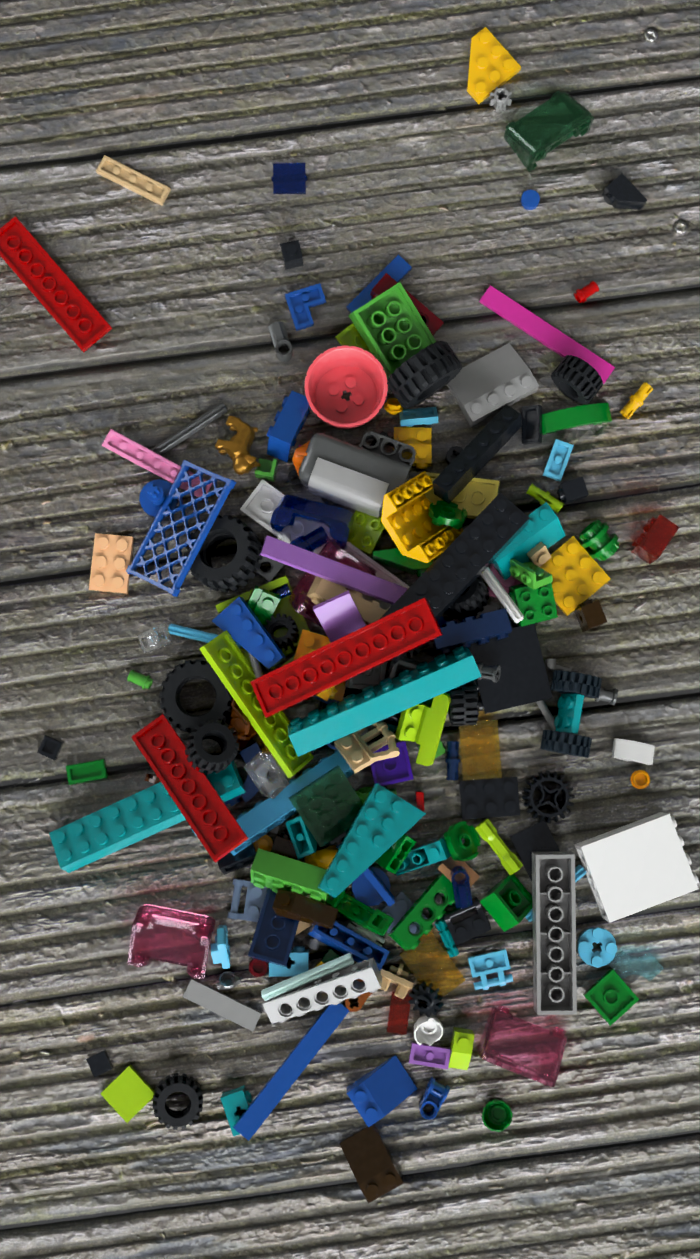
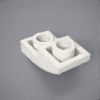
(633, 751)

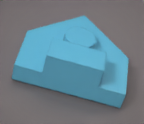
(220, 949)

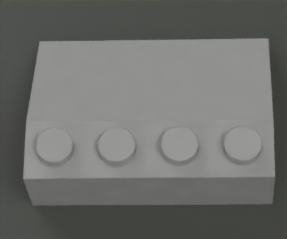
(492, 383)

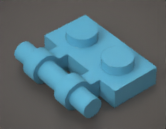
(490, 963)

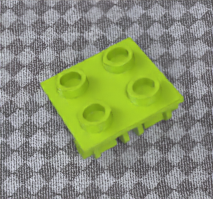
(366, 532)

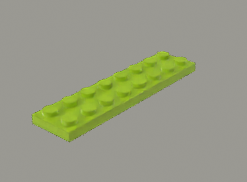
(236, 676)

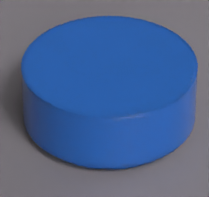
(530, 199)

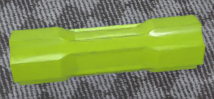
(490, 835)

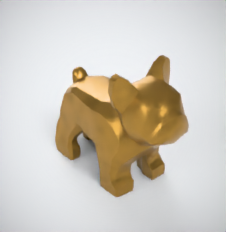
(239, 445)

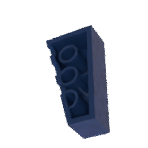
(473, 630)

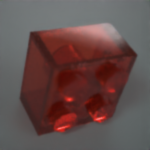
(655, 538)

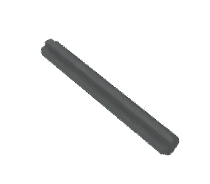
(190, 429)

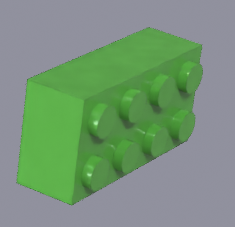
(287, 874)

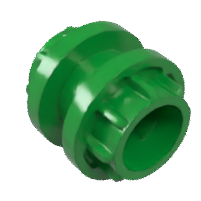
(598, 539)

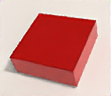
(419, 800)

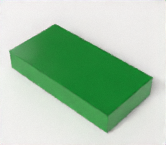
(86, 771)

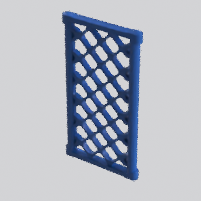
(195, 544)

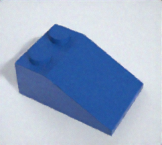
(381, 1090)

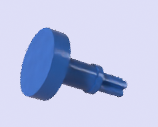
(153, 496)

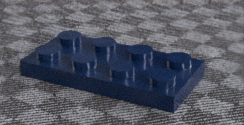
(273, 934)

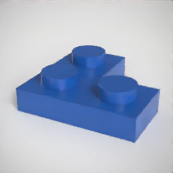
(301, 301)

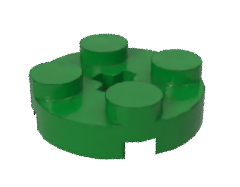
(447, 514)
(458, 850)

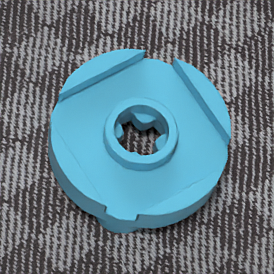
(585, 946)

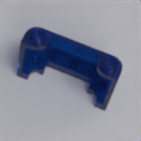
(337, 518)

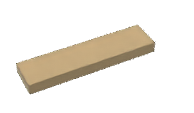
(133, 180)

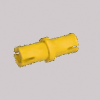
(636, 400)

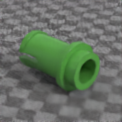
(140, 679)

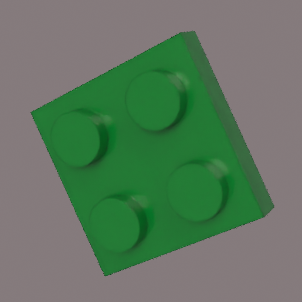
(611, 996)

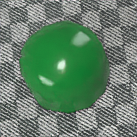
(497, 1115)

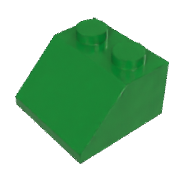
(507, 902)

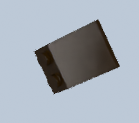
(371, 1163)

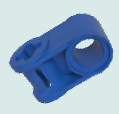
(433, 1097)

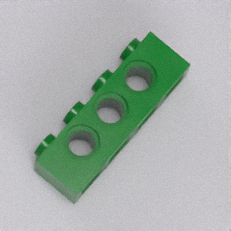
(401, 932)

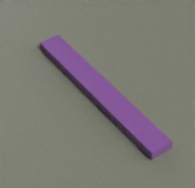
(331, 570)

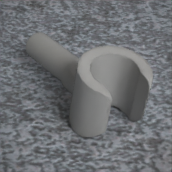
(550, 664)
(314, 944)

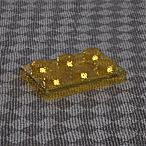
(480, 750)
(433, 965)

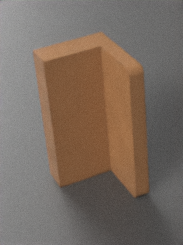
(447, 865)

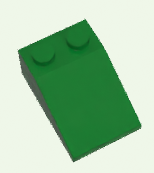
(394, 559)

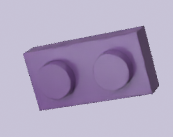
(429, 1056)

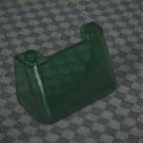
(547, 128)

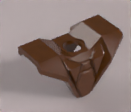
(241, 726)

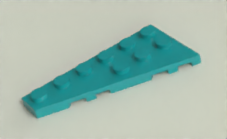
(375, 829)

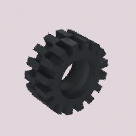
(286, 622)

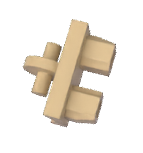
(403, 985)

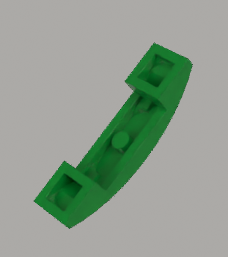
(575, 417)
(361, 914)

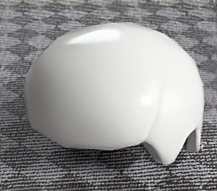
(427, 1030)

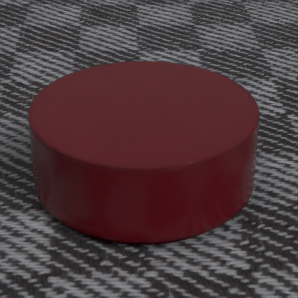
(258, 967)

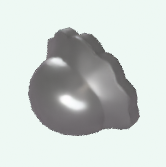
(227, 981)

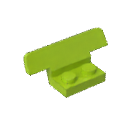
(424, 726)

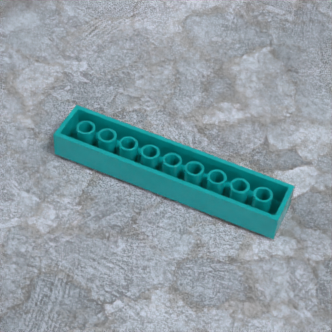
(382, 700)
(129, 821)

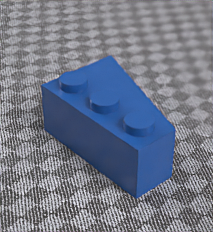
(287, 426)

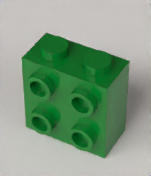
(535, 604)

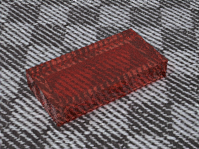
(398, 1014)

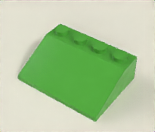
(392, 328)

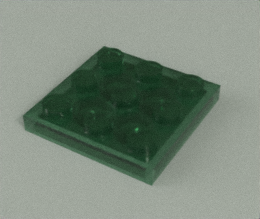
(327, 805)

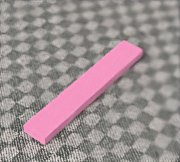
(148, 460)

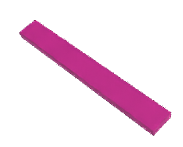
(542, 330)

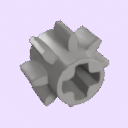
(504, 95)

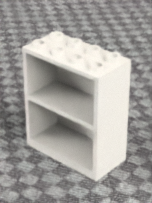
(637, 866)

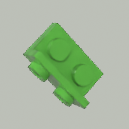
(529, 574)

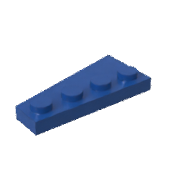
(249, 633)

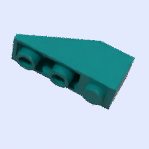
(425, 855)

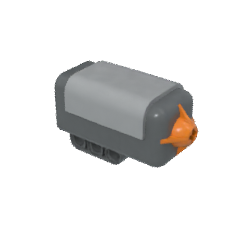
(352, 473)

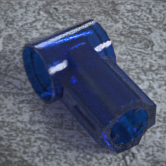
(312, 540)
(461, 888)

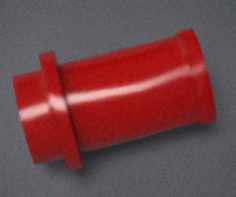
(582, 294)

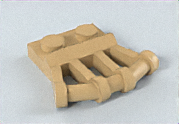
(359, 755)

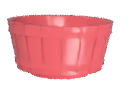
(349, 371)

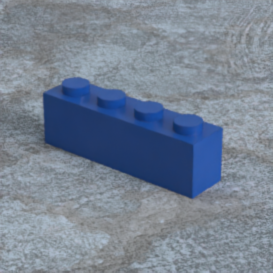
(350, 942)

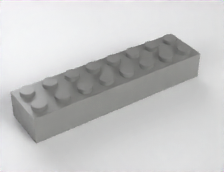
(554, 933)

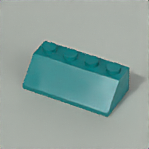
(542, 527)

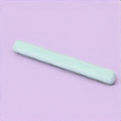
(307, 977)

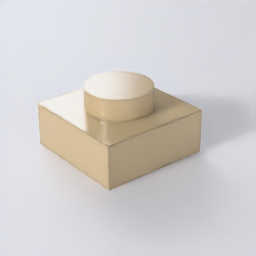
(539, 554)

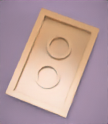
(109, 563)

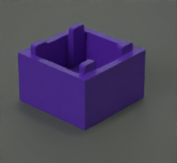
(393, 769)

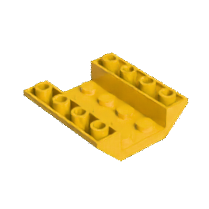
(409, 524)

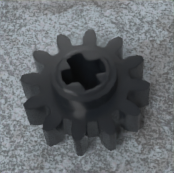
(426, 999)

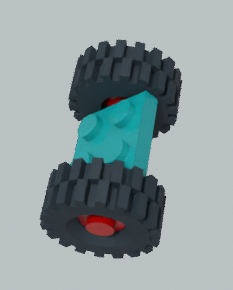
(570, 705)

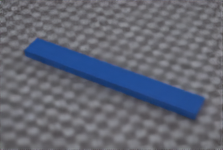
(290, 1070)

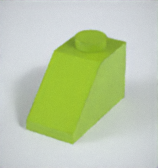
(461, 1048)

